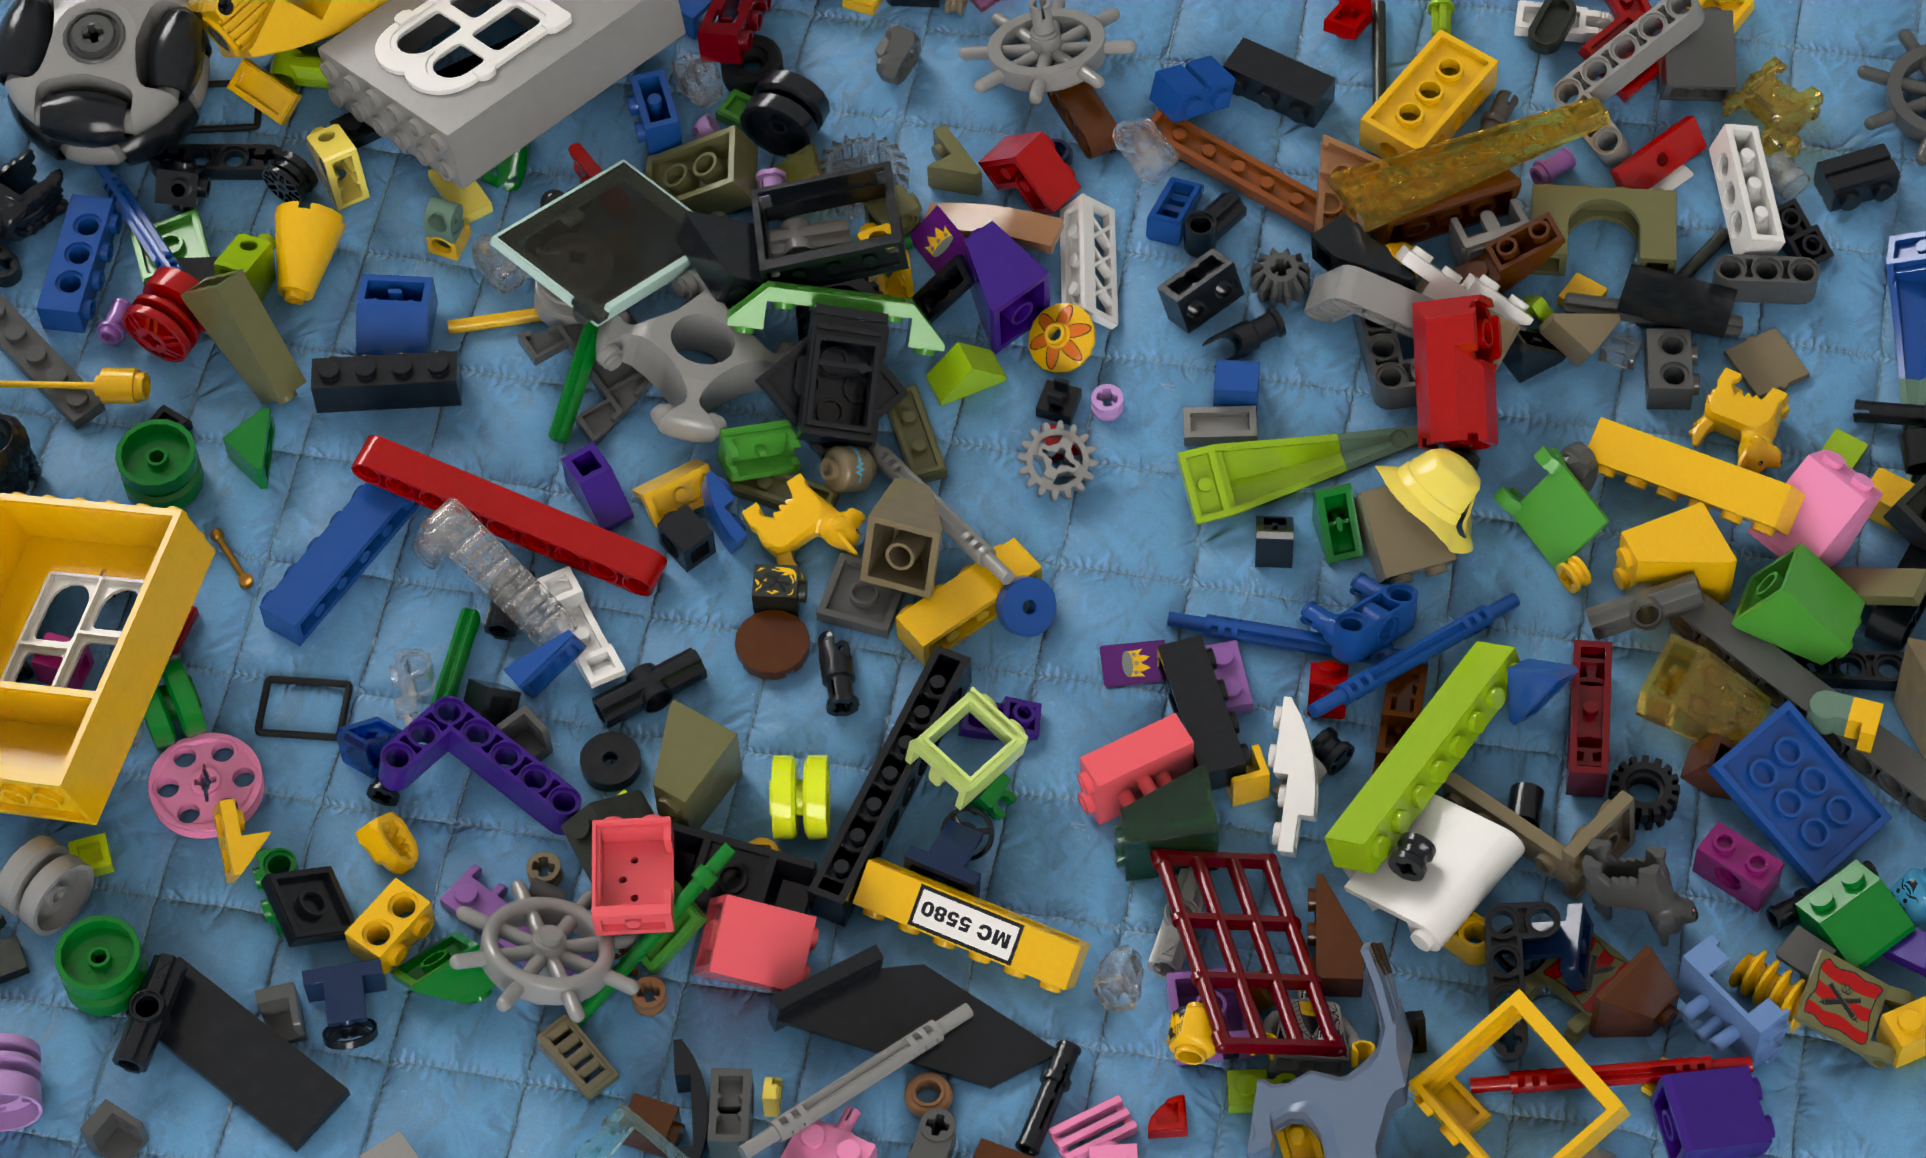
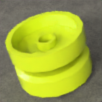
(800, 797)

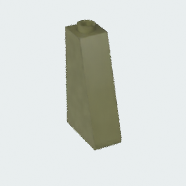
(246, 335)

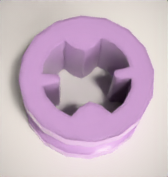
(1107, 413)

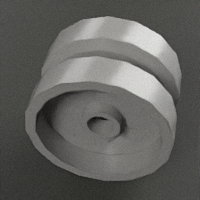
(45, 885)

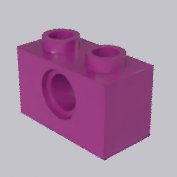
(1738, 866)

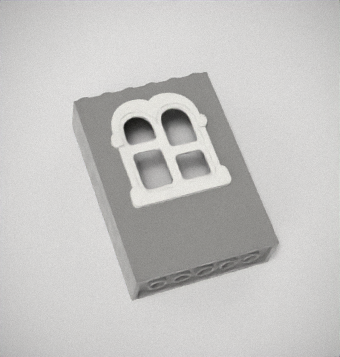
(506, 101)

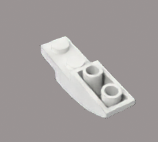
(1446, 284)
(1296, 762)

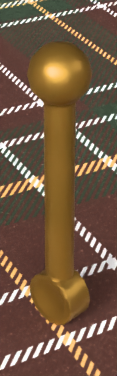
(245, 579)

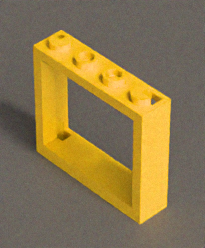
(1480, 1039)

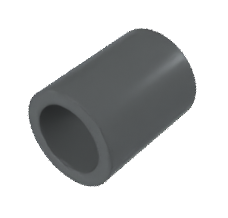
(543, 889)

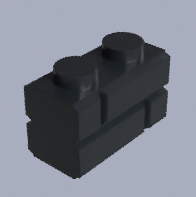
(1857, 178)

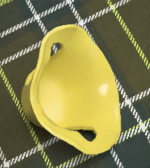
(1437, 492)

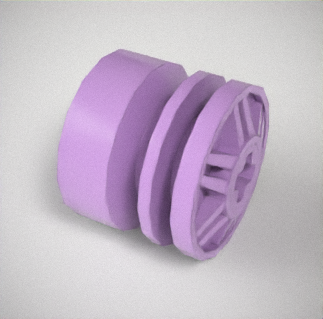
(19, 1082)

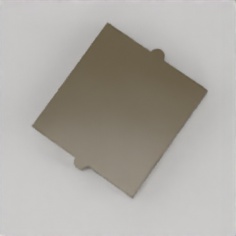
(1766, 363)

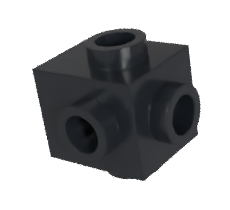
(182, 184)

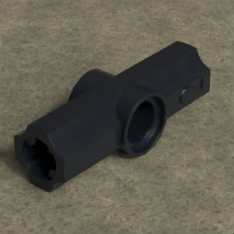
(649, 687)
(143, 1033)

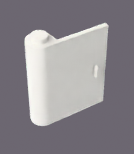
(1466, 867)

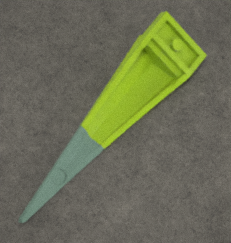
(1244, 475)

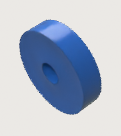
(1040, 612)

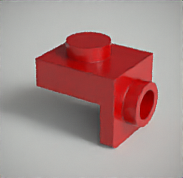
(1349, 18)
(1323, 680)

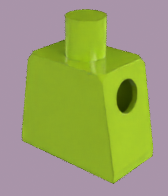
(254, 257)

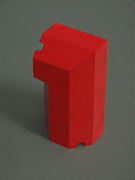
(1456, 372)

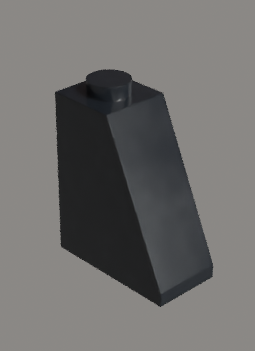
(722, 254)

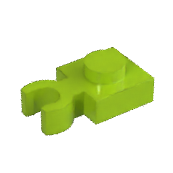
(1243, 1084)

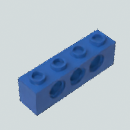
(79, 263)

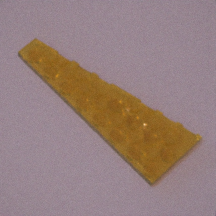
(1419, 177)

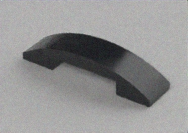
(689, 1079)

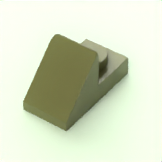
(953, 166)

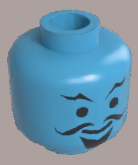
(1911, 894)

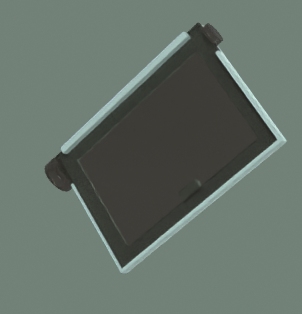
(601, 243)

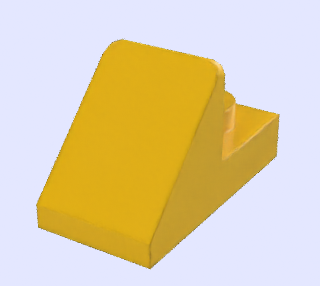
(235, 848)

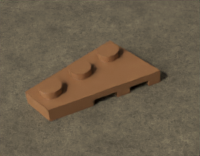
(1334, 158)

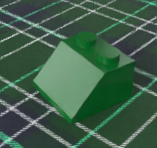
(1855, 915)

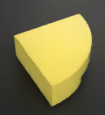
(772, 1096)

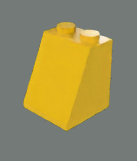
(1674, 548)

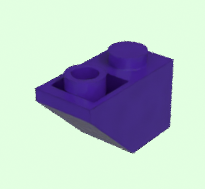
(596, 487)

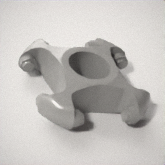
(686, 385)

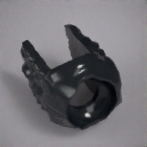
(25, 202)
(17, 459)

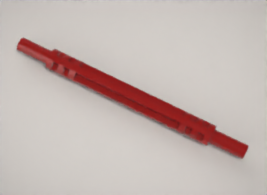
(1611, 1074)

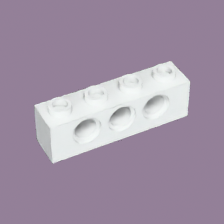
(1746, 191)

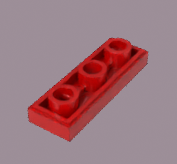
(1660, 156)

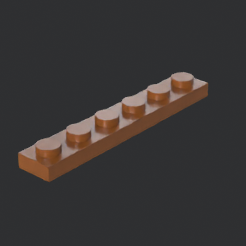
(1240, 170)

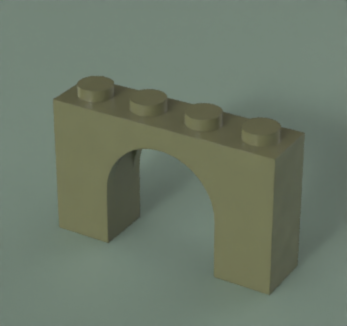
(1645, 213)

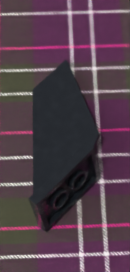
(878, 1006)

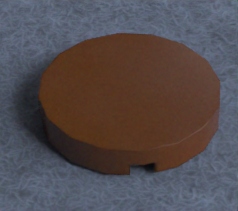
(772, 644)

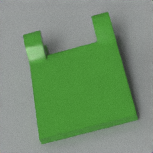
(1556, 511)

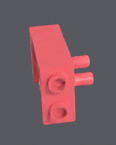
(1134, 767)
(632, 875)

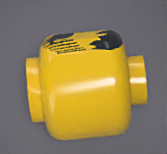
(1190, 1035)

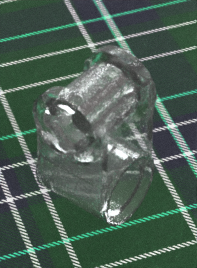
(1148, 150)

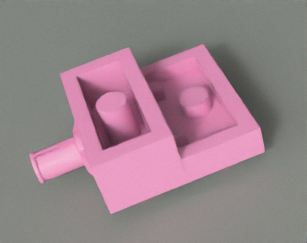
(830, 1140)

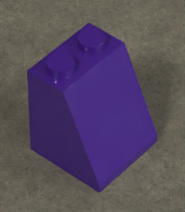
(1008, 286)
(1712, 1114)

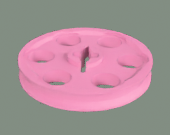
(192, 778)

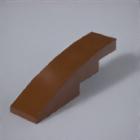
(1400, 708)

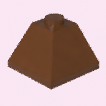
(1636, 1000)

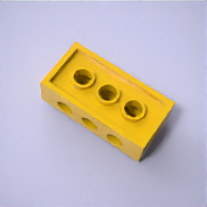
(1429, 97)

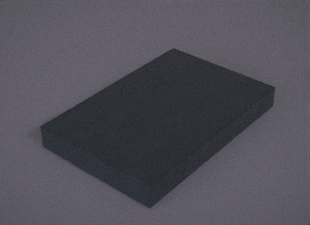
(1677, 300)

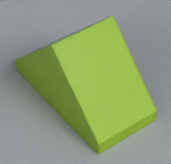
(964, 372)

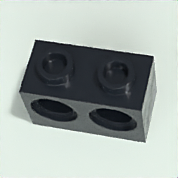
(1200, 290)

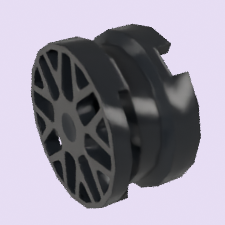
(290, 176)

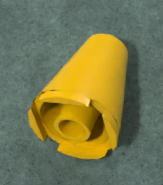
(304, 248)

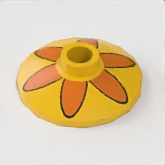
(1073, 345)

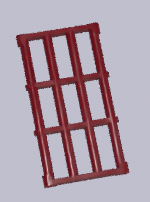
(1236, 978)

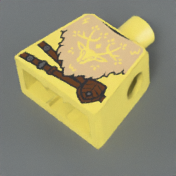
(333, 150)

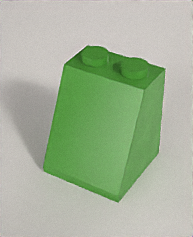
(1800, 607)

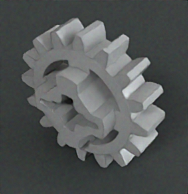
(1041, 452)

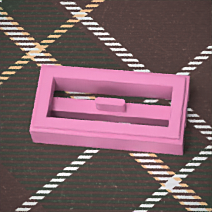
(1088, 1117)

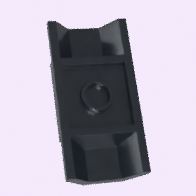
(750, 874)

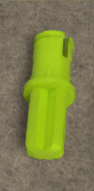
(1440, 15)

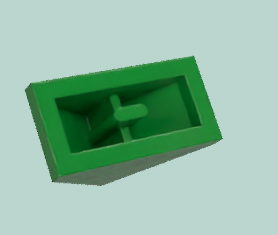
(252, 446)
(1337, 523)

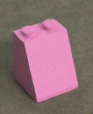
(1832, 511)

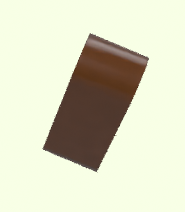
(1085, 118)

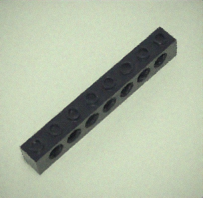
(886, 788)

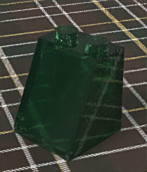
(1172, 818)

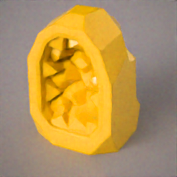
(389, 843)

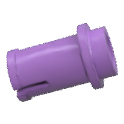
(1555, 165)
(112, 328)

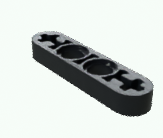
(218, 156)
(1867, 662)

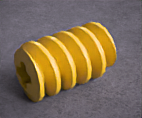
(1765, 983)

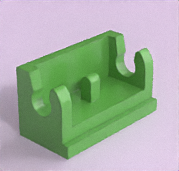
(758, 450)

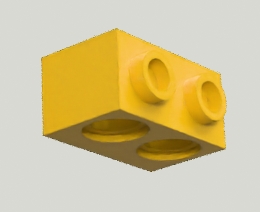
(383, 922)

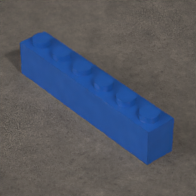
(334, 561)

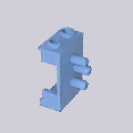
(1745, 1033)

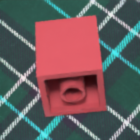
(755, 944)

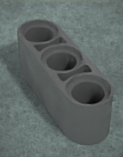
(1768, 278)

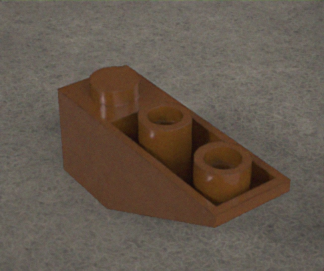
(1335, 943)

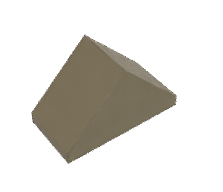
(1578, 333)

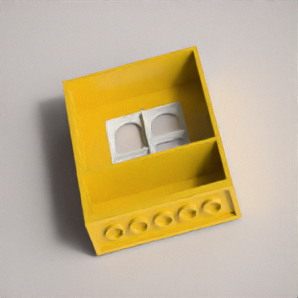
(67, 743)

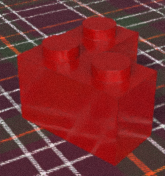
(1033, 169)

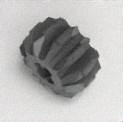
(1280, 277)

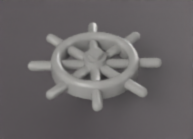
(1047, 49)
(546, 951)

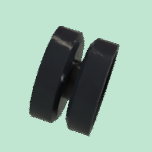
(784, 112)

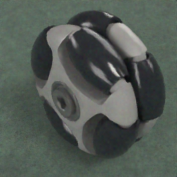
(104, 76)

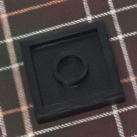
(308, 905)

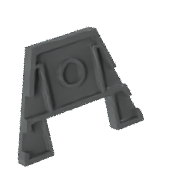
(619, 387)

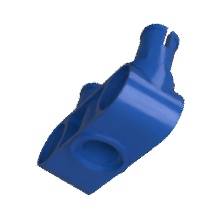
(1369, 625)

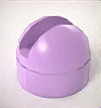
(705, 126)

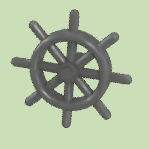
(1898, 111)

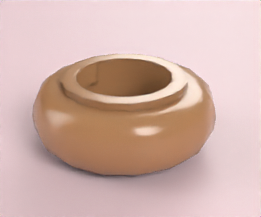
(927, 1081)

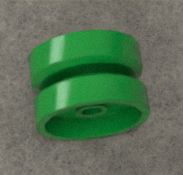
(159, 464)
(174, 700)
(100, 964)

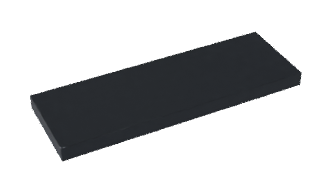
(249, 1061)

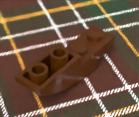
(1516, 253)

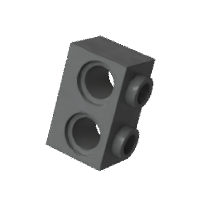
(1664, 368)
(730, 1111)

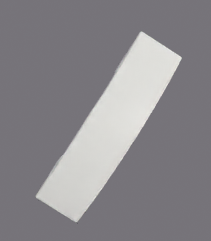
(599, 660)

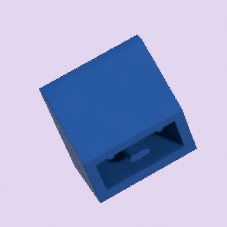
(395, 314)

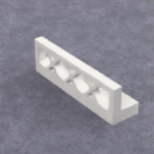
(1081, 257)

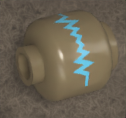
(848, 468)

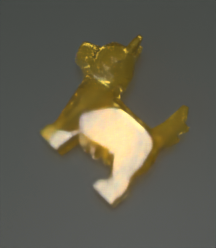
(1776, 106)

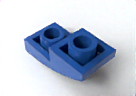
(717, 500)

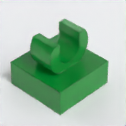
(989, 797)

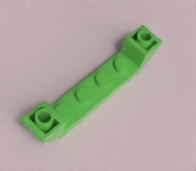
(750, 312)

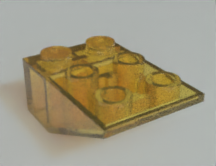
(1700, 694)

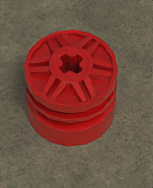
(161, 318)

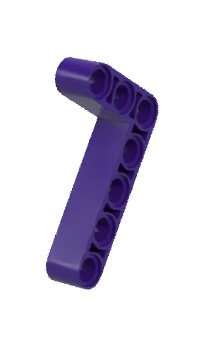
(483, 758)

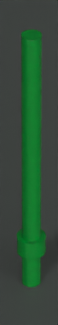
(703, 878)

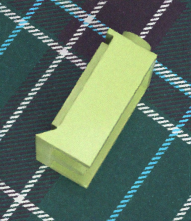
(943, 768)

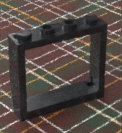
(836, 262)

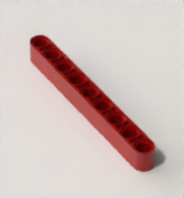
(511, 515)

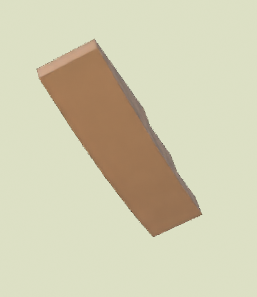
(1023, 226)

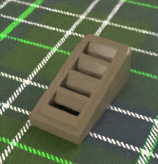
(562, 1037)

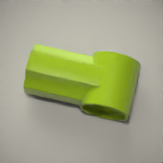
(298, 70)

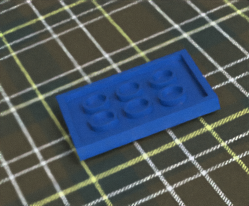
(1799, 794)

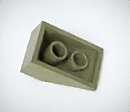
(709, 171)

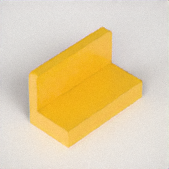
(673, 490)

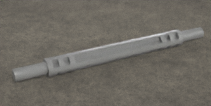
(951, 523)
(855, 1081)

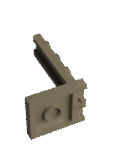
(1613, 822)

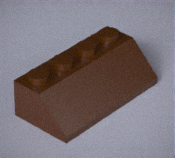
(1466, 205)

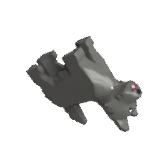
(1638, 886)

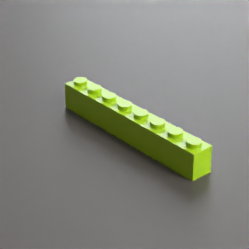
(1422, 759)

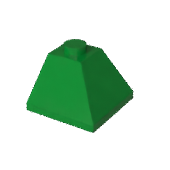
(433, 976)

